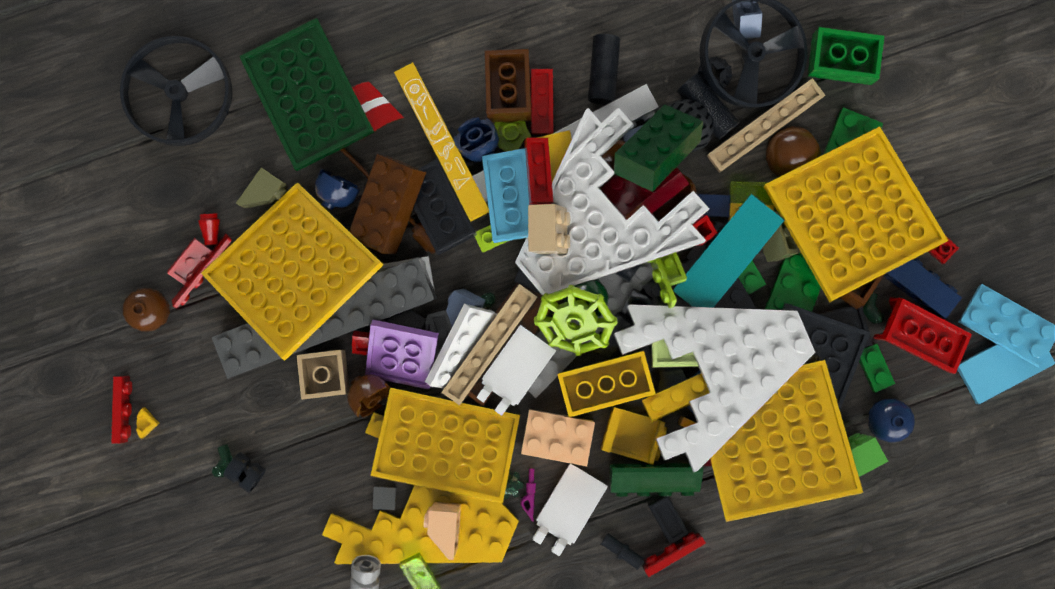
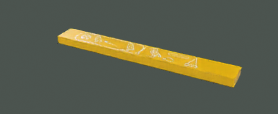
(442, 142)

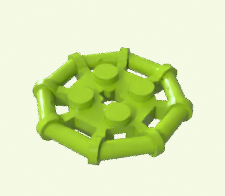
(579, 311)

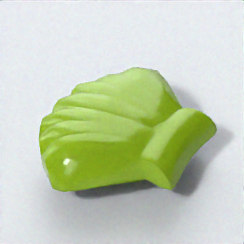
(511, 134)

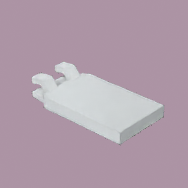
(516, 368)
(569, 507)

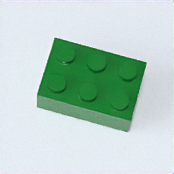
(845, 56)

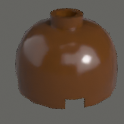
(146, 309)
(366, 394)

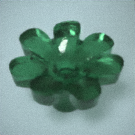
(515, 485)

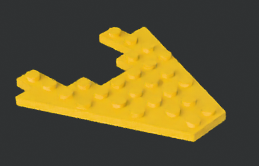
(483, 529)

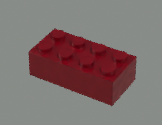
(631, 197)

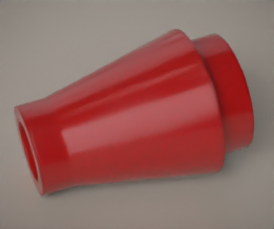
(209, 227)

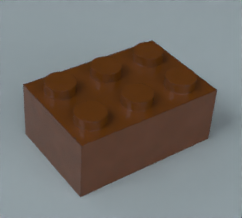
(507, 85)

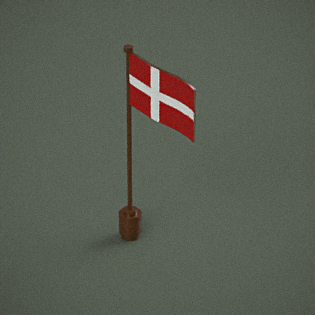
(380, 114)

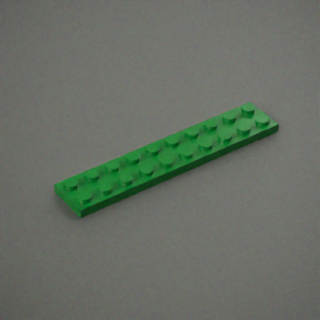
(795, 280)

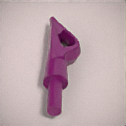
(530, 490)

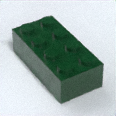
(658, 147)

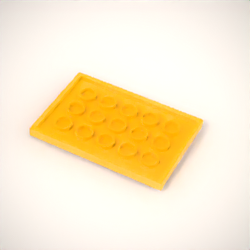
(445, 445)

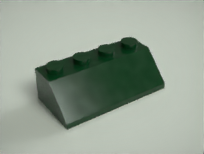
(659, 477)

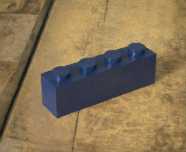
(924, 288)

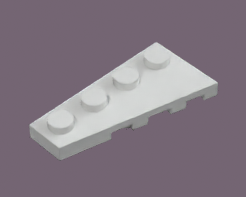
(464, 335)

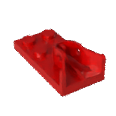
(925, 335)

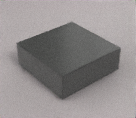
(384, 498)

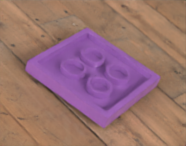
(401, 353)

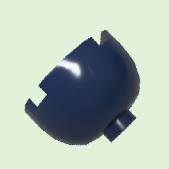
(477, 139)
(335, 190)
(891, 420)

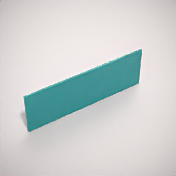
(729, 254)

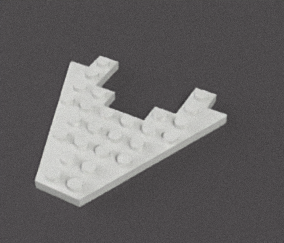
(599, 234)
(740, 356)

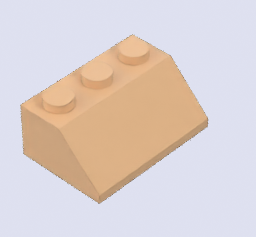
(443, 526)

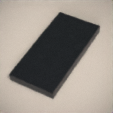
(441, 210)

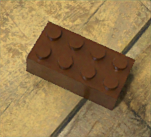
(386, 204)

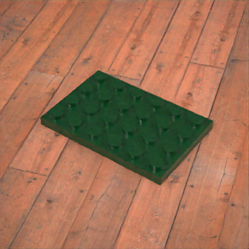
(306, 94)

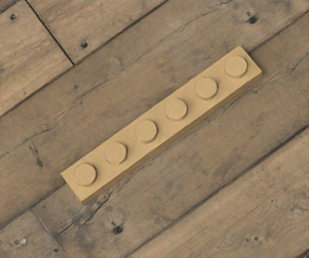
(766, 125)
(489, 344)

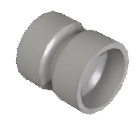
(365, 572)

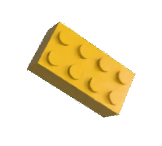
(606, 384)

